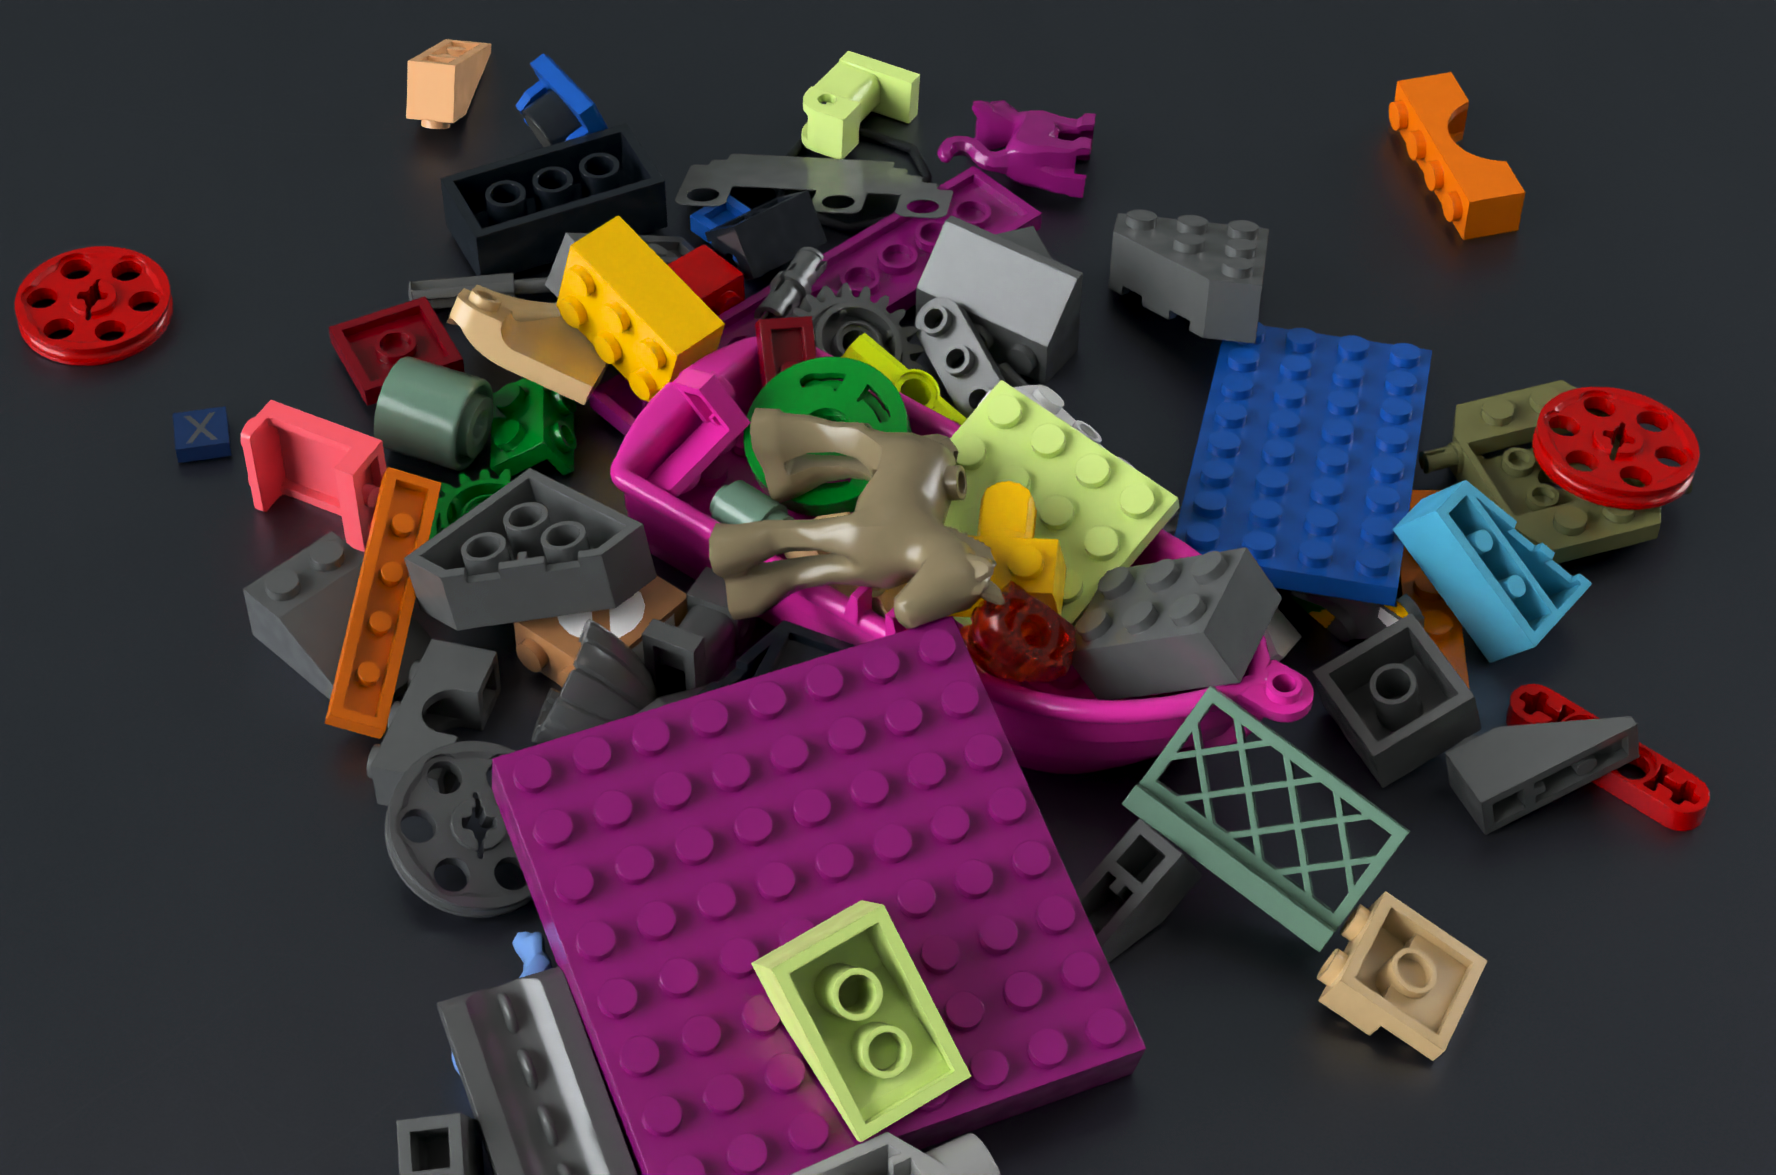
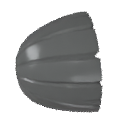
(602, 688)

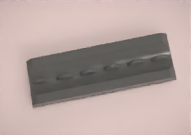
(534, 1080)

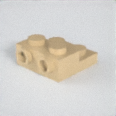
(1400, 976)

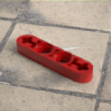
(1638, 793)

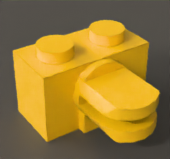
(1008, 528)

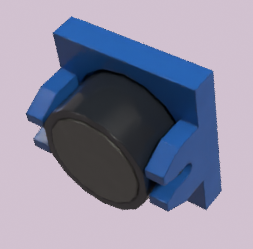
(557, 106)

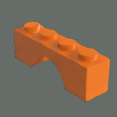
(1474, 191)

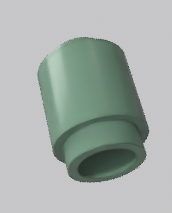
(745, 504)

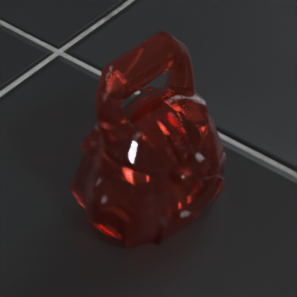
(1020, 638)

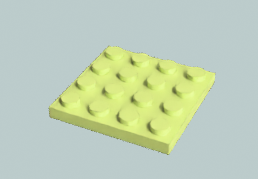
(1080, 490)

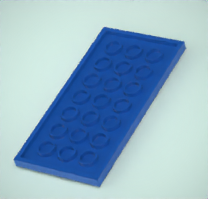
(1309, 459)

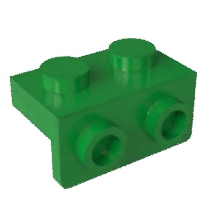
(531, 427)

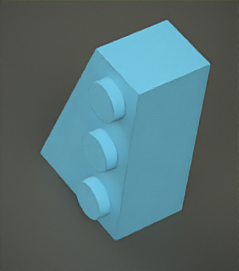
(1487, 571)

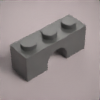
(445, 690)

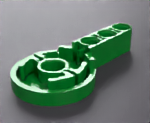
(832, 401)

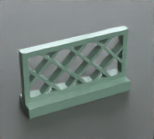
(1232, 859)

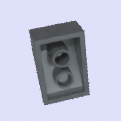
(306, 608)

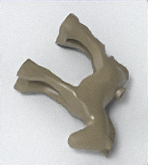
(884, 543)

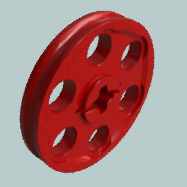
(80, 295)
(1635, 455)

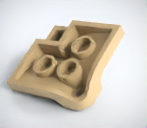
(529, 341)

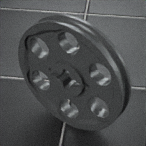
(450, 842)

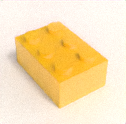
(635, 308)

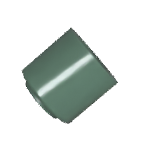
(434, 413)

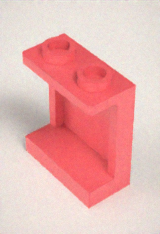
(315, 464)

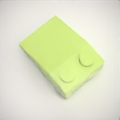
(862, 1017)

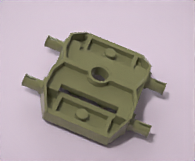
(1516, 480)

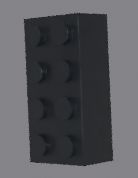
(521, 207)

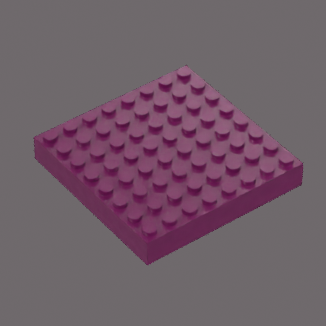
(753, 814)

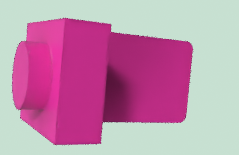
(722, 423)

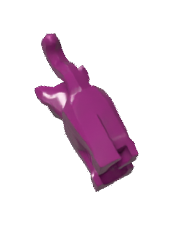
(1038, 146)

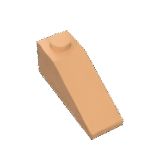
(444, 81)

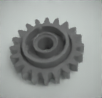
(843, 318)

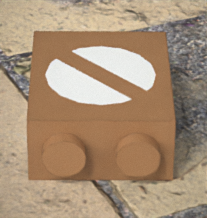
(553, 642)

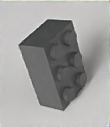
(1174, 625)

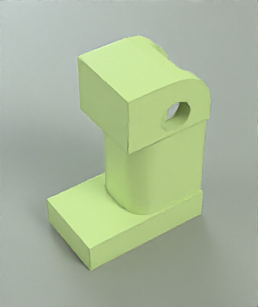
(851, 93)

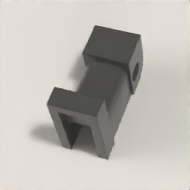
(701, 643)

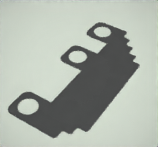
(823, 175)

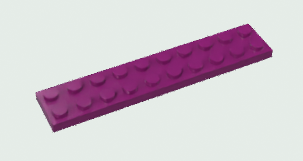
(882, 257)

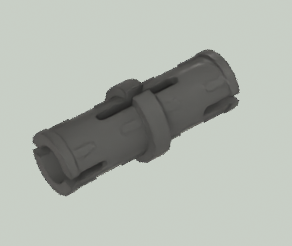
(792, 285)

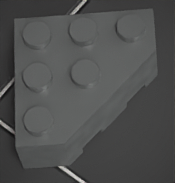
(1192, 270)
(530, 557)

